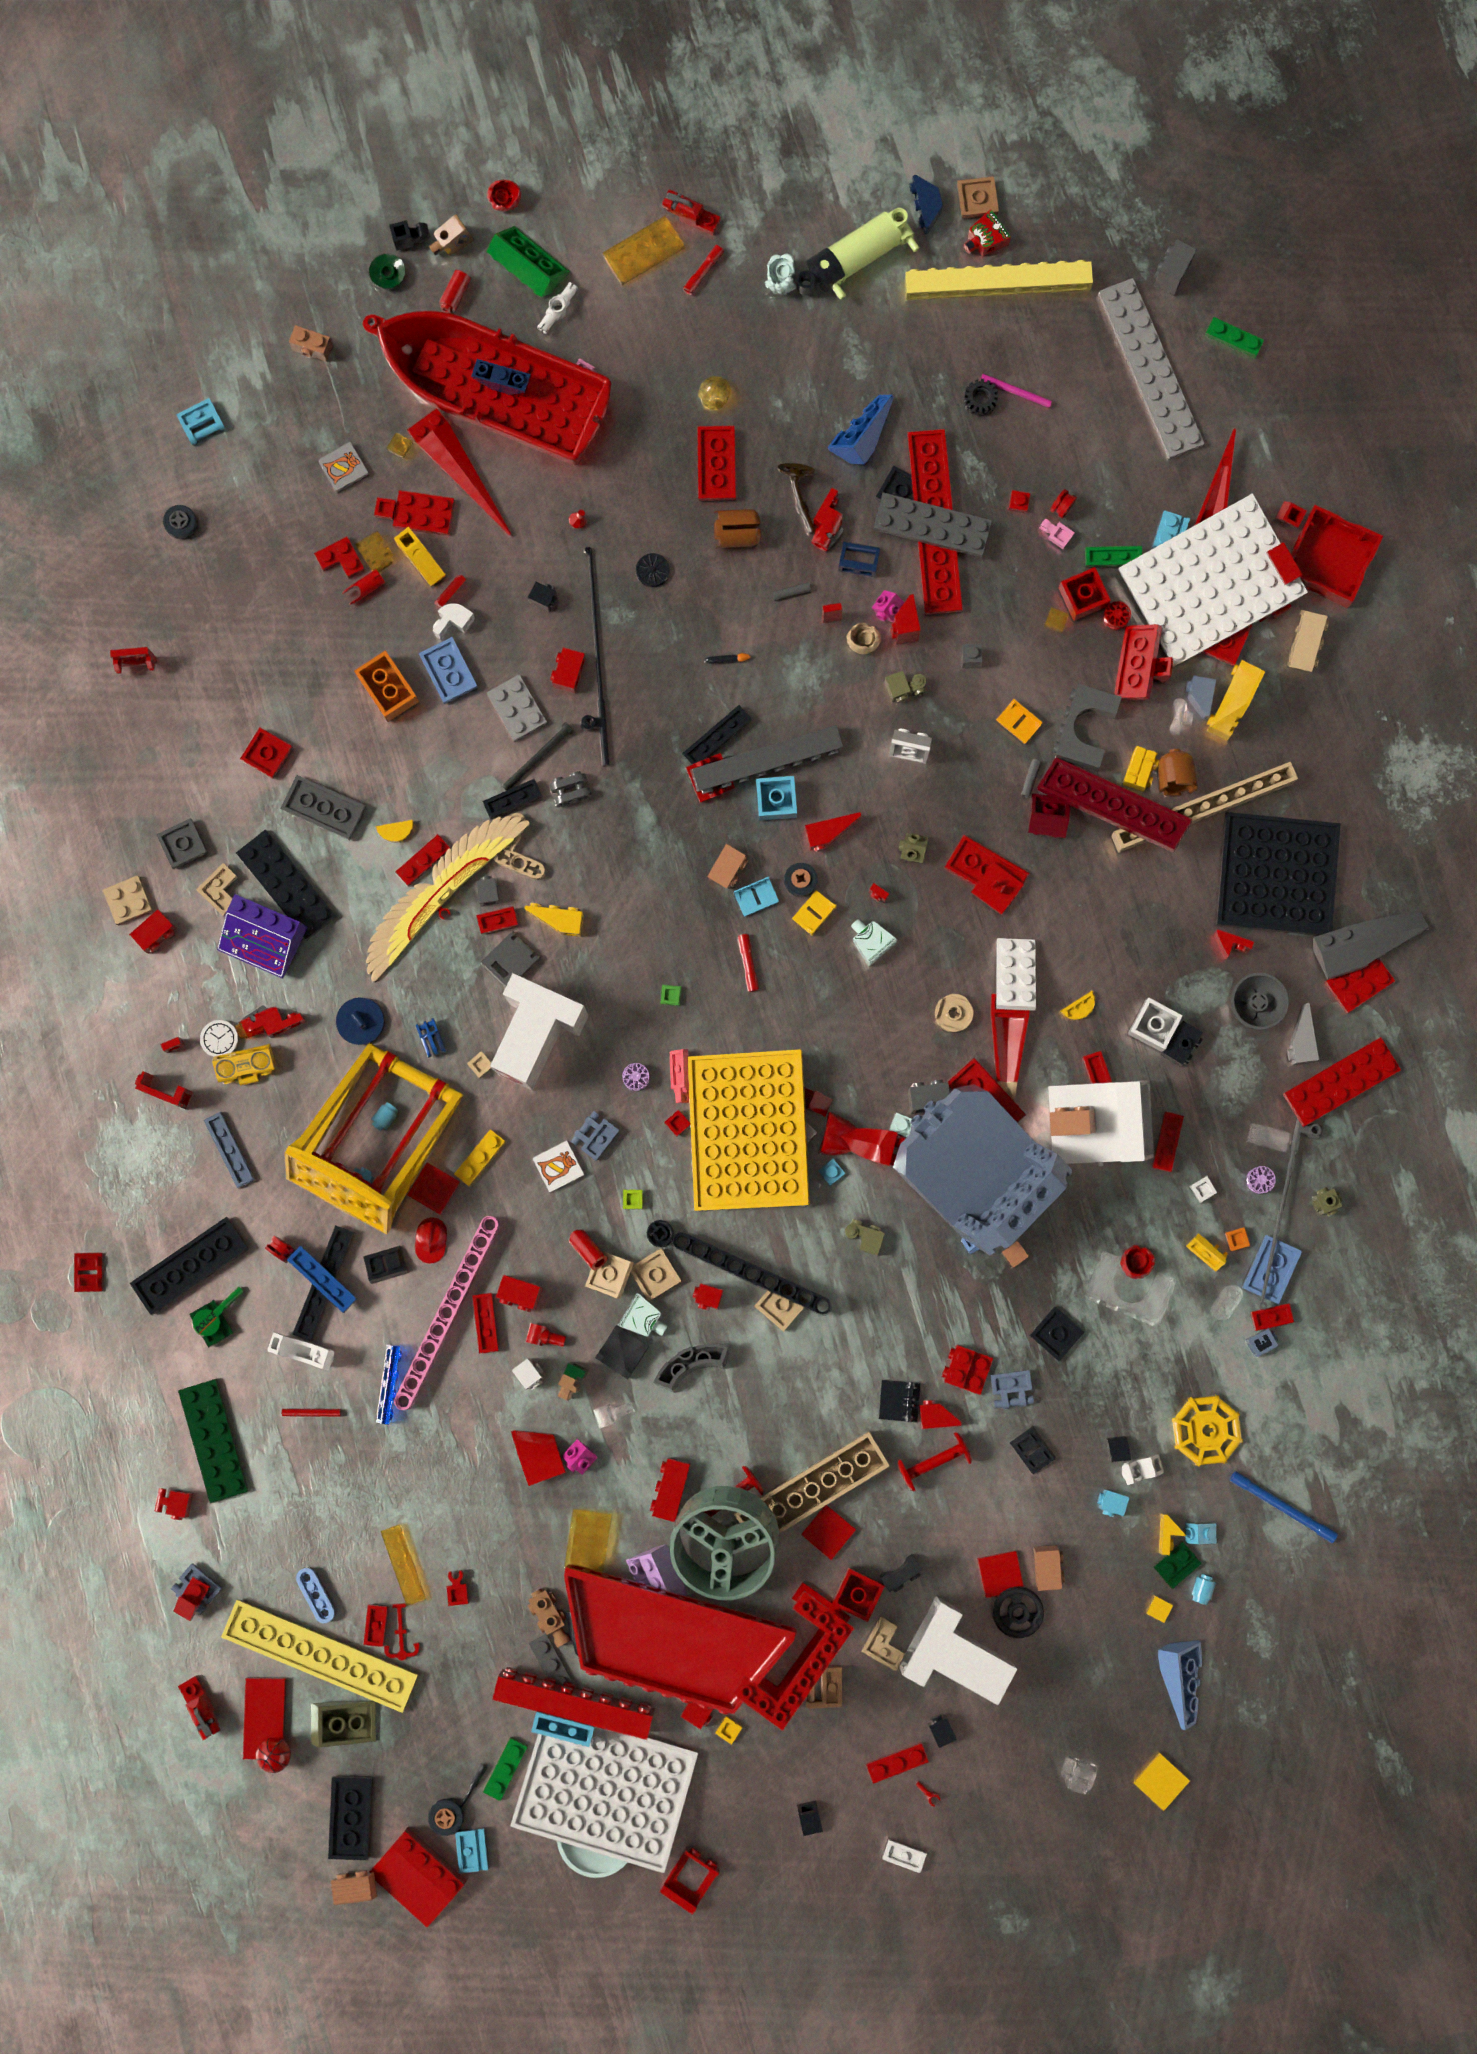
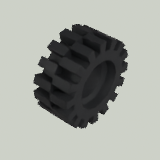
(984, 387)

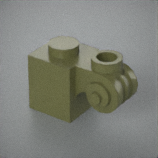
(901, 689)
(870, 1237)

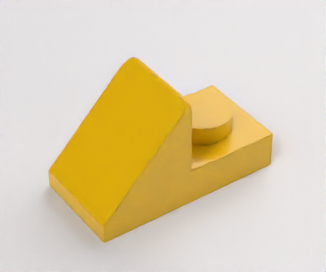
(1168, 1528)

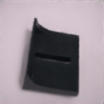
(395, 1264)
(1038, 1458)

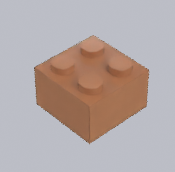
(1074, 1122)

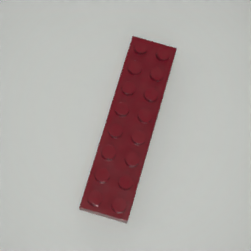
(1114, 804)

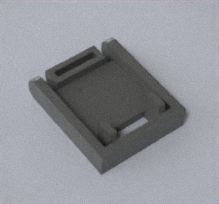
(512, 956)

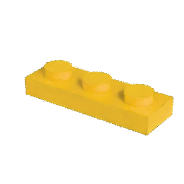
(479, 1157)

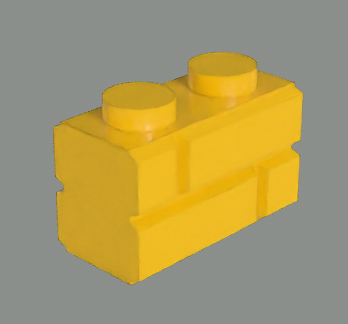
(1140, 769)

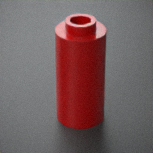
(454, 291)
(587, 1249)

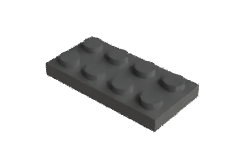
(323, 807)

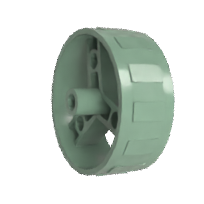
(720, 1583)

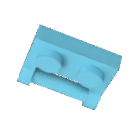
(197, 416)

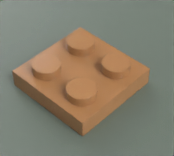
(977, 197)

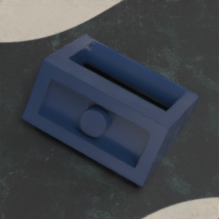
(858, 567)

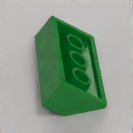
(527, 261)

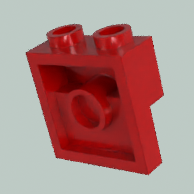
(967, 1369)

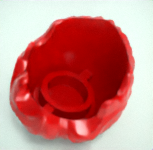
(504, 195)
(1137, 1262)

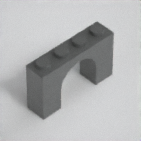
(1084, 701)

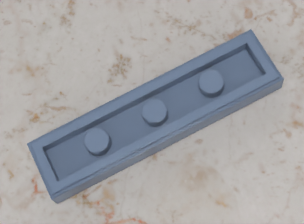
(229, 1150)

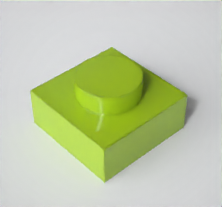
(632, 1199)

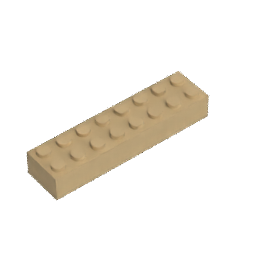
(823, 1482)

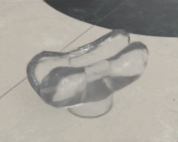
(1181, 717)

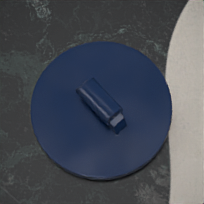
(360, 1021)

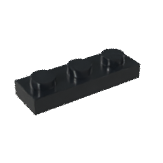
(512, 799)

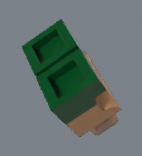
(569, 1380)

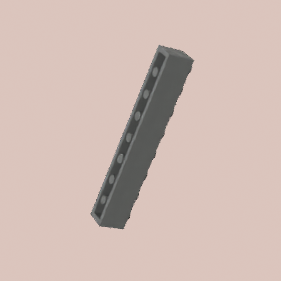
(766, 758)

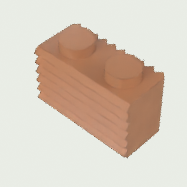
(353, 1888)

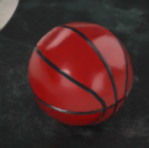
(273, 1755)

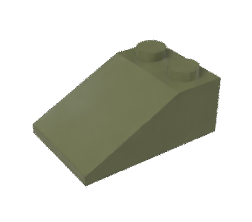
(342, 1723)

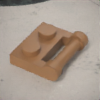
(830, 1689)

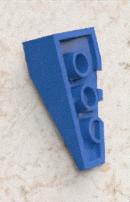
(862, 436)

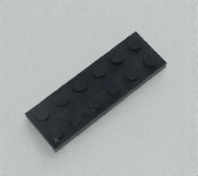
(285, 883)
(189, 1266)

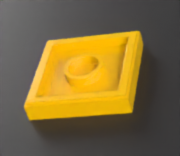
(1161, 1781)

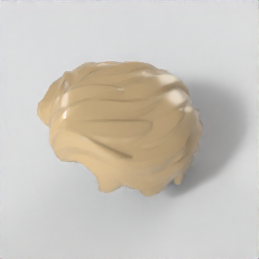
(863, 638)

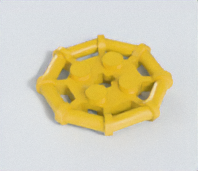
(1214, 1421)

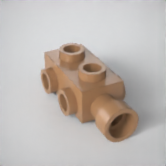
(549, 1611)

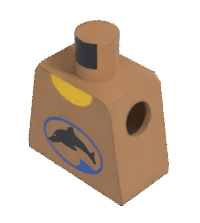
(451, 237)

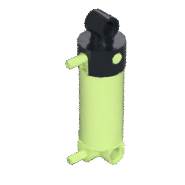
(855, 251)

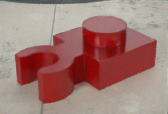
(457, 1592)

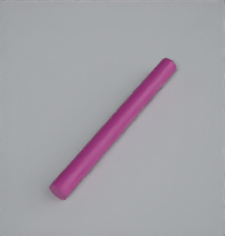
(1017, 391)

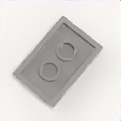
(516, 708)

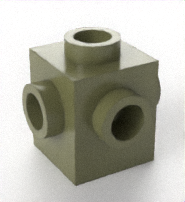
(913, 847)
(1320, 1204)

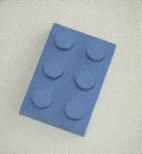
(448, 670)
(1282, 1267)

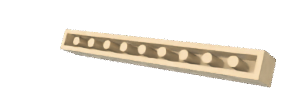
(1221, 800)

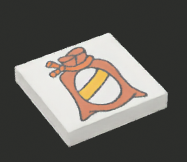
(558, 1166)

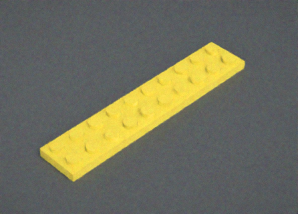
(319, 1655)

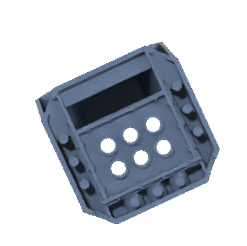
(979, 1168)

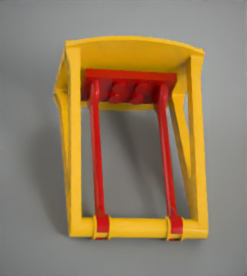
(347, 1189)

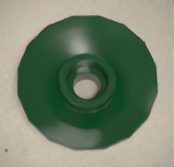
(383, 264)

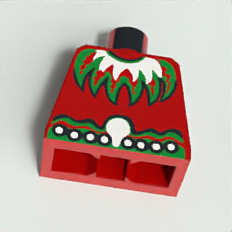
(987, 235)

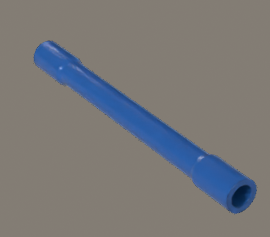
(1320, 1529)

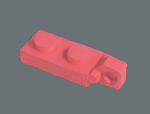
(679, 1075)

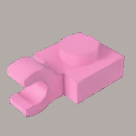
(1058, 534)

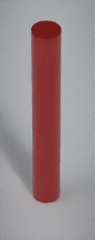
(311, 1412)

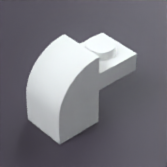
(452, 615)
(1142, 1469)

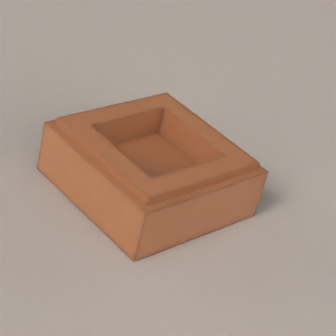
(1015, 1254)

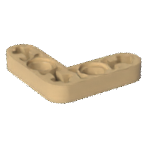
(509, 850)

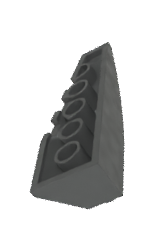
(1363, 942)

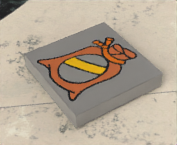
(343, 467)

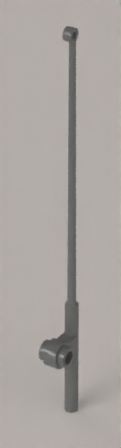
(1307, 1130)

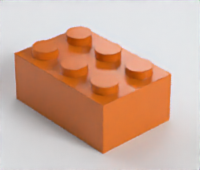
(386, 686)

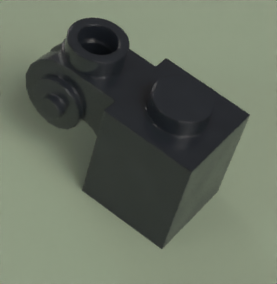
(405, 236)

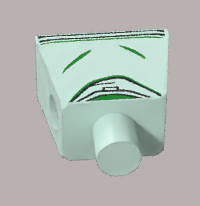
(872, 940)
(642, 1317)

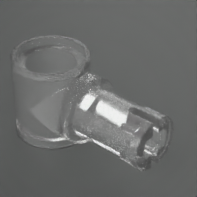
(609, 1414)

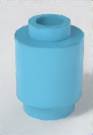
(384, 1116)
(1203, 1589)

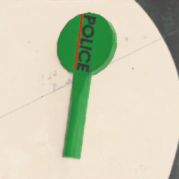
(207, 1321)

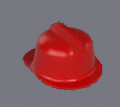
(430, 1240)

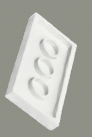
(1015, 974)

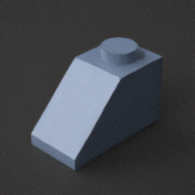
(1201, 694)

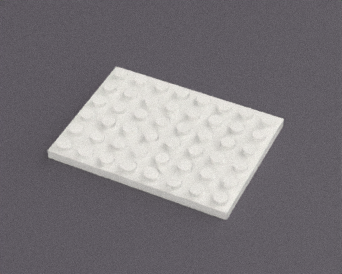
(1210, 580)
(607, 1797)

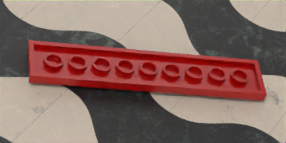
(932, 486)

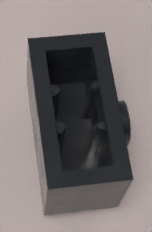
(1182, 1044)

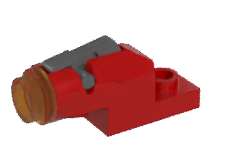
(269, 1020)

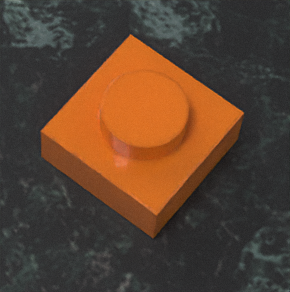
(1237, 1239)

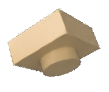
(480, 1064)

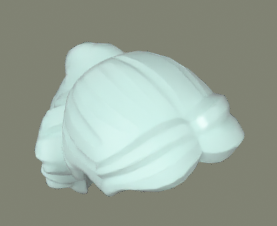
(781, 274)

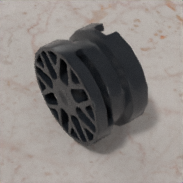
(660, 1233)

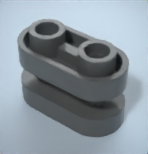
(561, 784)

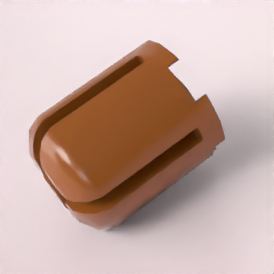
(737, 537)

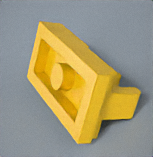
(1206, 1252)

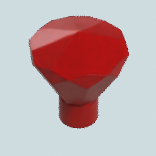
(577, 519)

